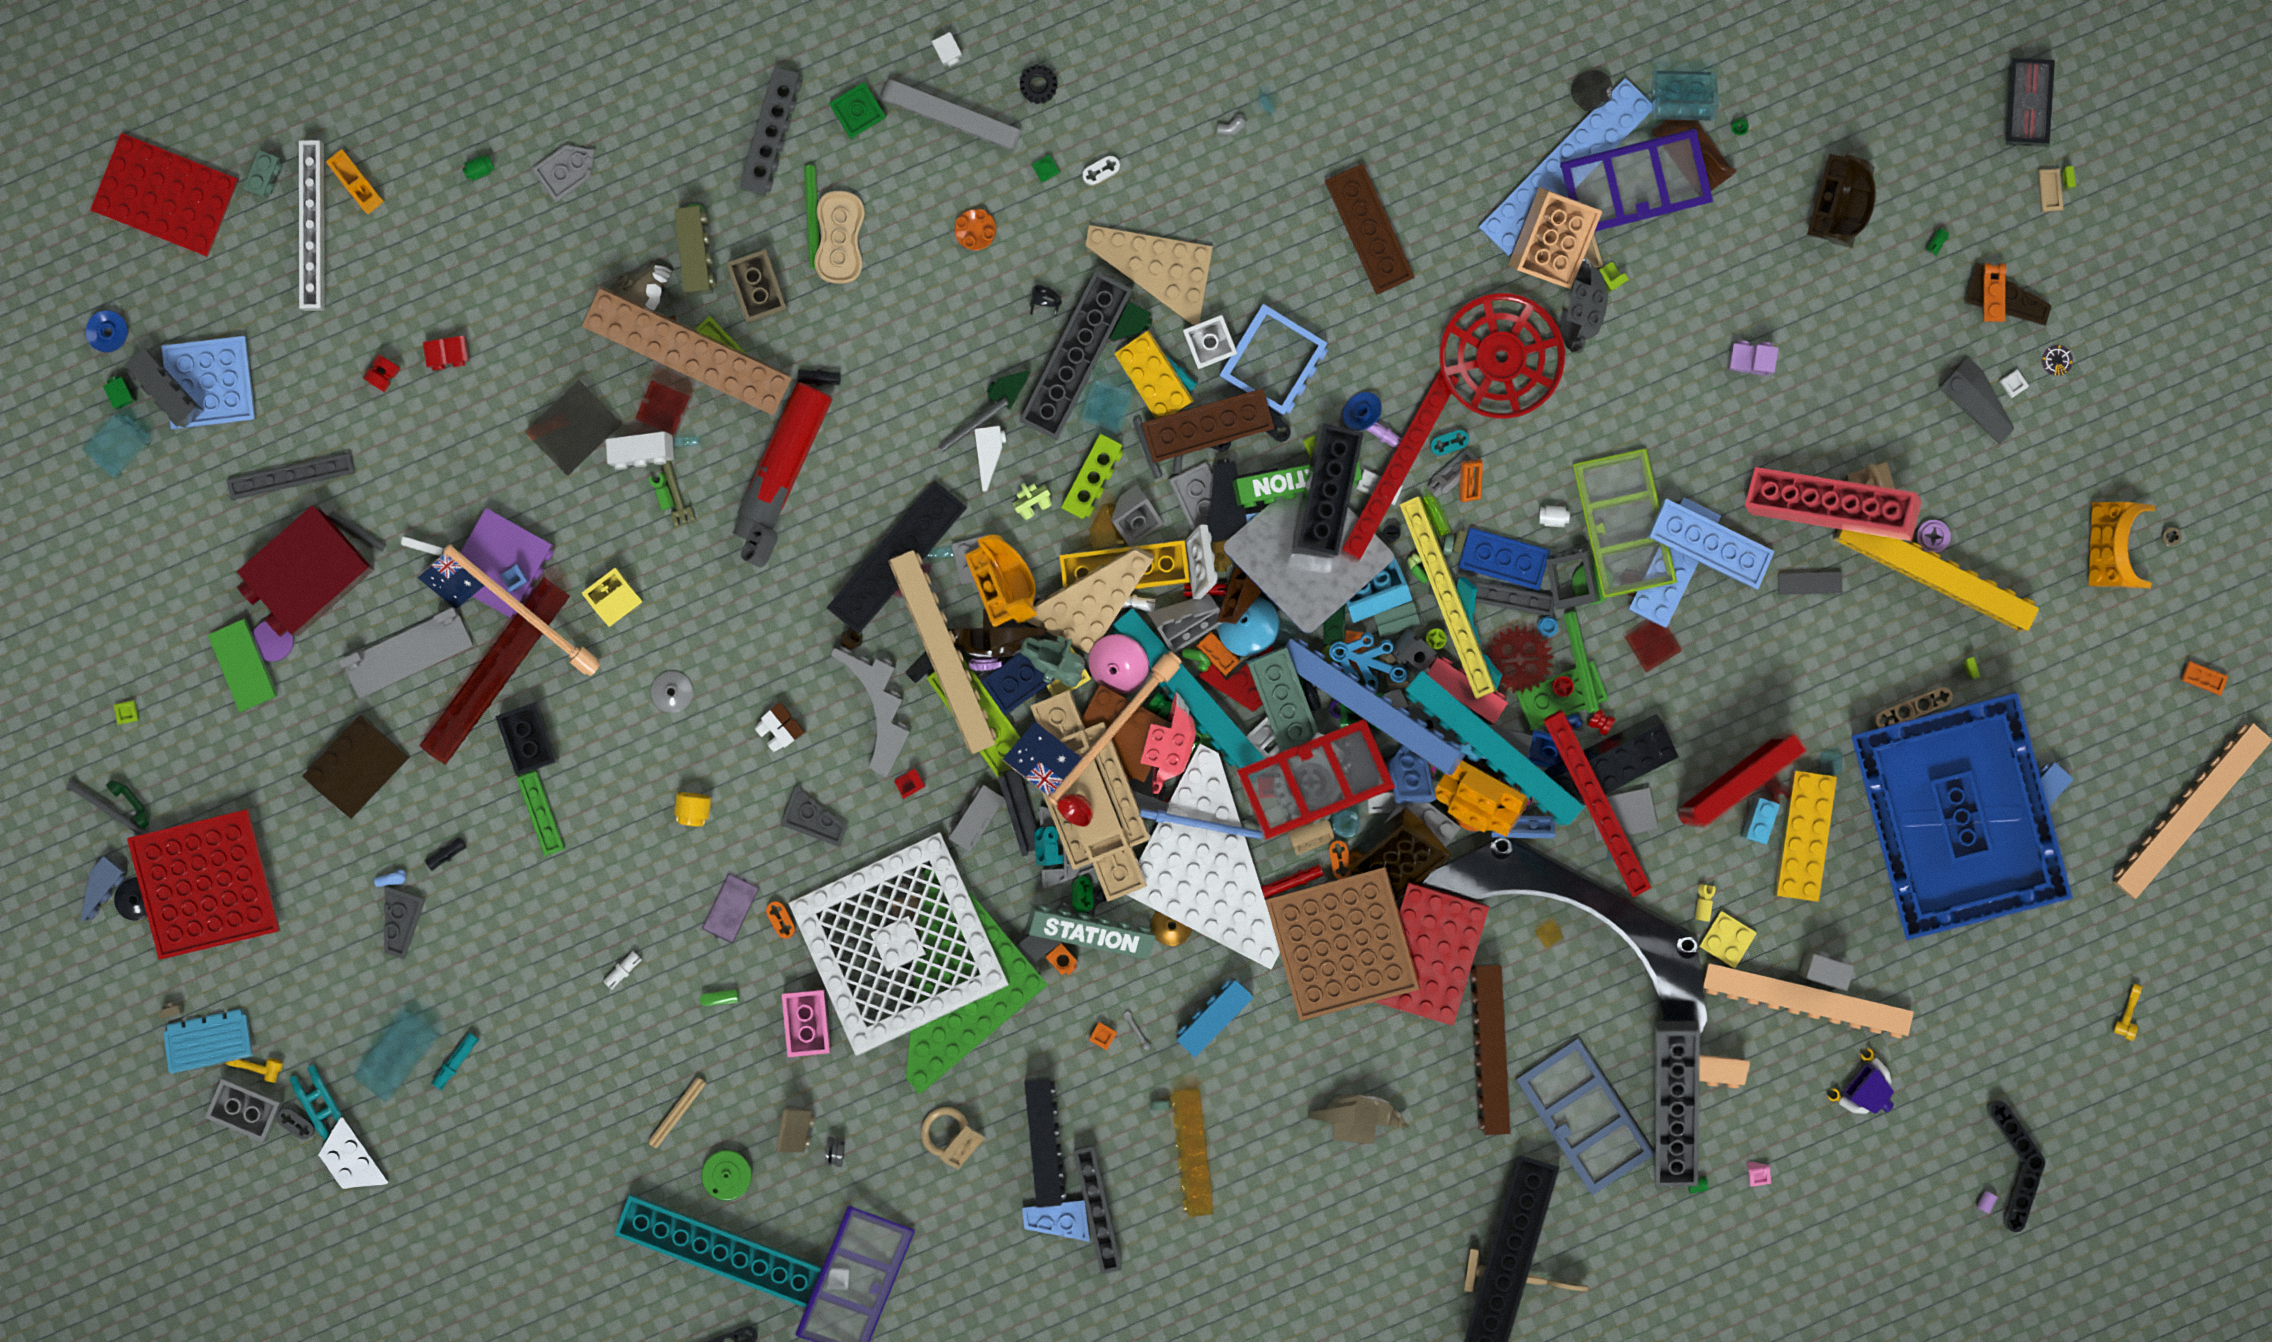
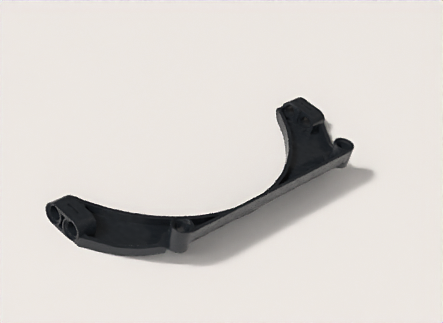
(1528, 871)

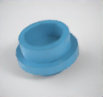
(1547, 626)

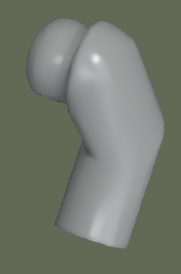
(1232, 128)

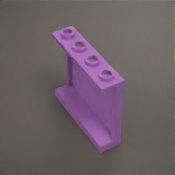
(499, 545)

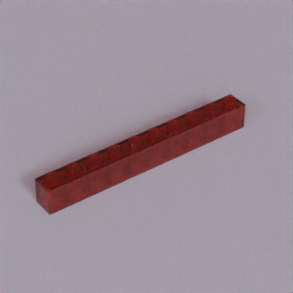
(492, 673)

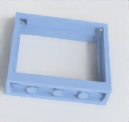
(1308, 371)

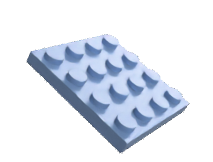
(215, 377)

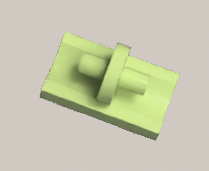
(1030, 496)

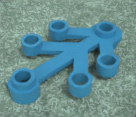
(1366, 659)

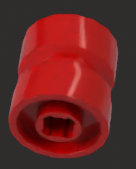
(378, 380)

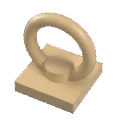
(1873, 475)
(960, 1146)

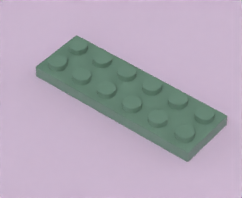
(1282, 698)

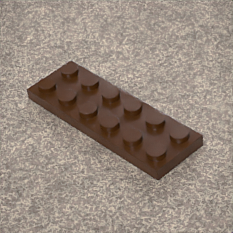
(1369, 229)
(1208, 425)

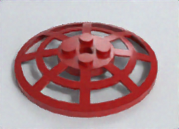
(1507, 343)

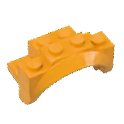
(1008, 586)
(1478, 798)

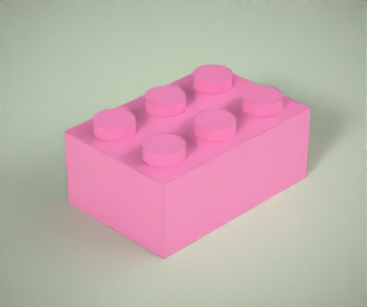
(806, 1023)

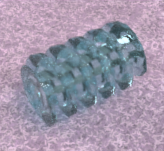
(1354, 824)

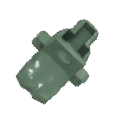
(1054, 660)

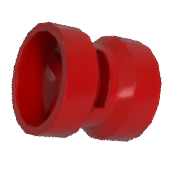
(1565, 686)
(1600, 721)

